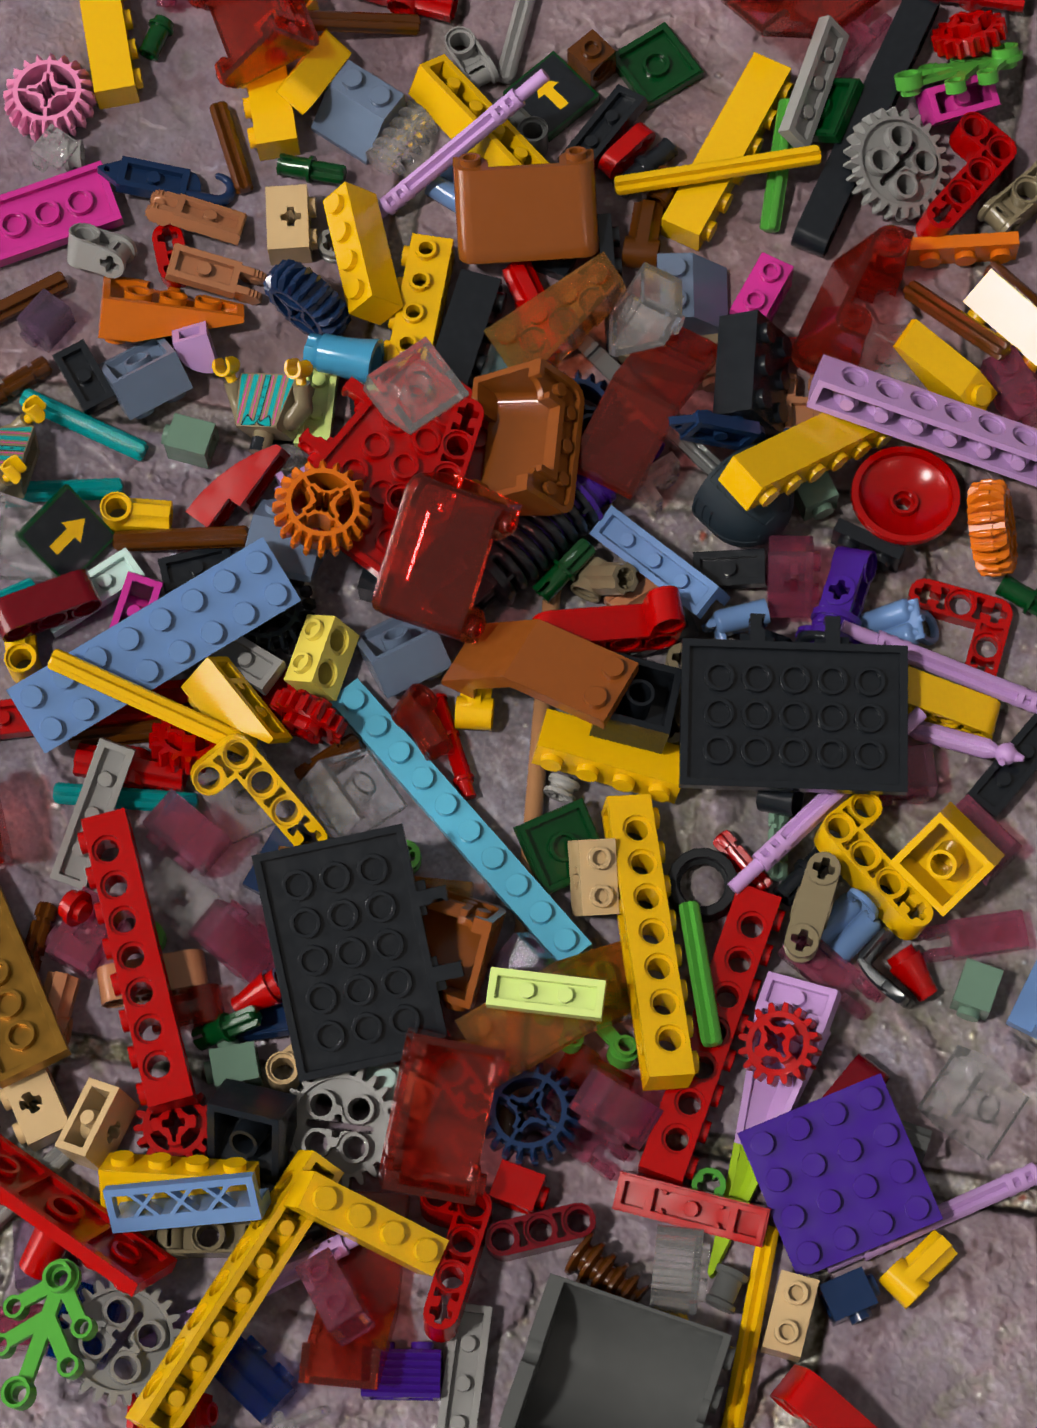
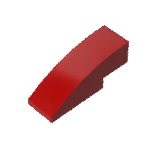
(238, 486)

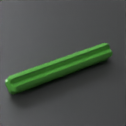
(776, 180)
(700, 974)

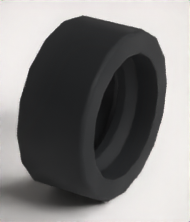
(708, 857)

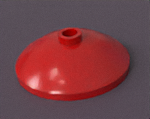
(910, 479)

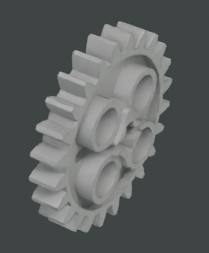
(874, 142)
(344, 1093)
(142, 1359)

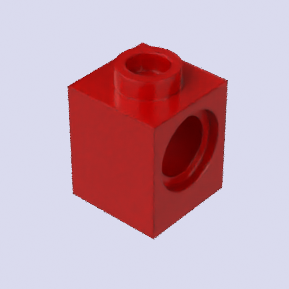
(519, 1188)

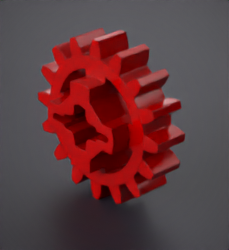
(969, 34)
(308, 716)
(176, 747)
(767, 1052)
(158, 1128)

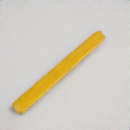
(717, 170)
(145, 700)
(750, 1331)

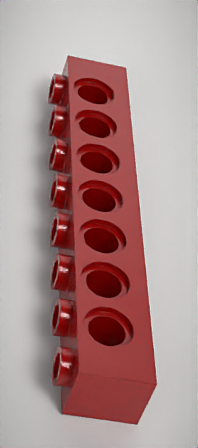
(747, 907)
(177, 1086)

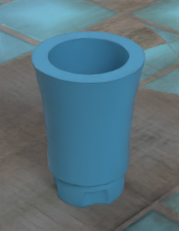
(344, 355)

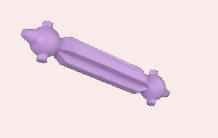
(966, 743)

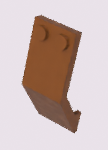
(546, 666)

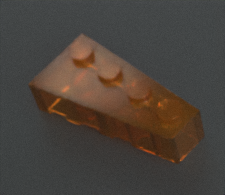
(558, 316)

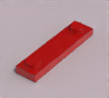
(692, 1208)

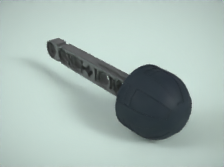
(712, 502)

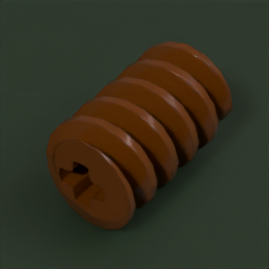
(602, 1272)

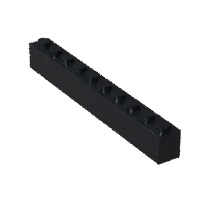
(461, 345)

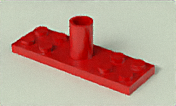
(74, 1223)

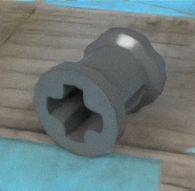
(725, 1288)

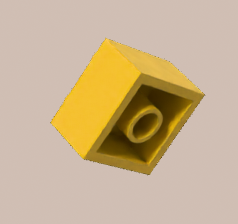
(947, 859)

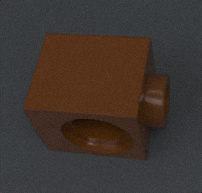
(592, 59)

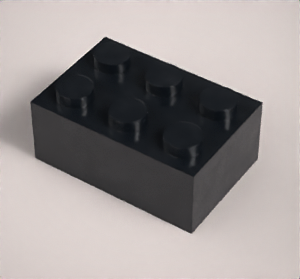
(752, 370)

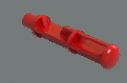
(462, 775)

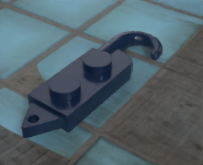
(143, 177)
(718, 429)

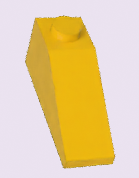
(942, 367)
(226, 696)

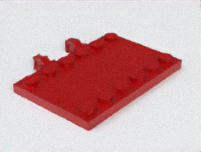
(380, 457)

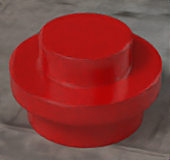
(75, 907)

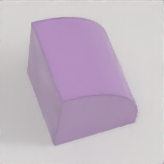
(195, 347)

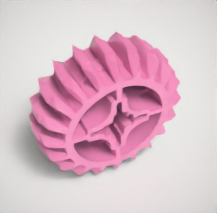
(34, 88)

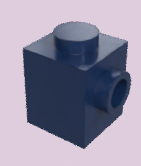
(849, 1297)

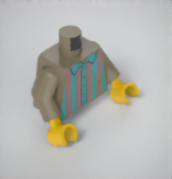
(268, 404)
(20, 448)

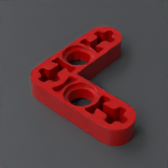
(983, 627)

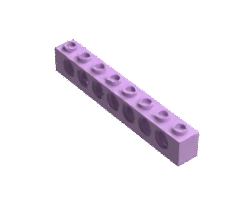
(925, 419)

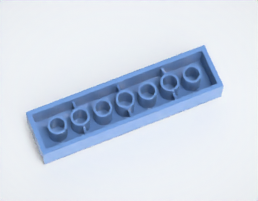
(159, 642)

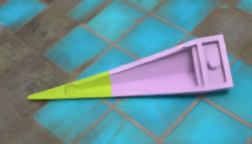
(764, 1102)

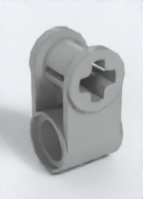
(472, 61)
(95, 250)

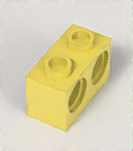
(322, 656)

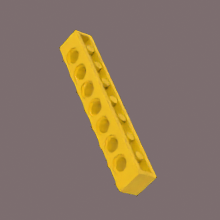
(657, 1066)
(227, 1304)

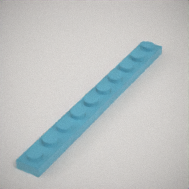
(460, 823)

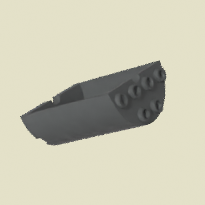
(614, 1365)

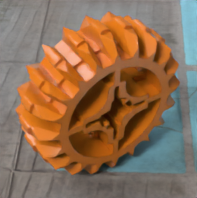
(992, 527)
(334, 532)

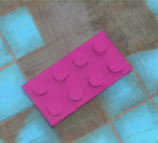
(41, 213)

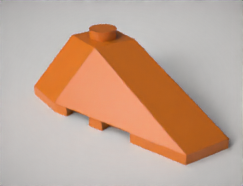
(138, 313)

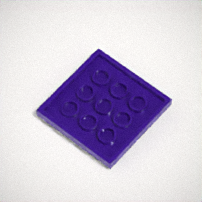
(840, 1176)

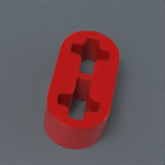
(626, 149)
(161, 253)

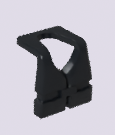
(876, 947)

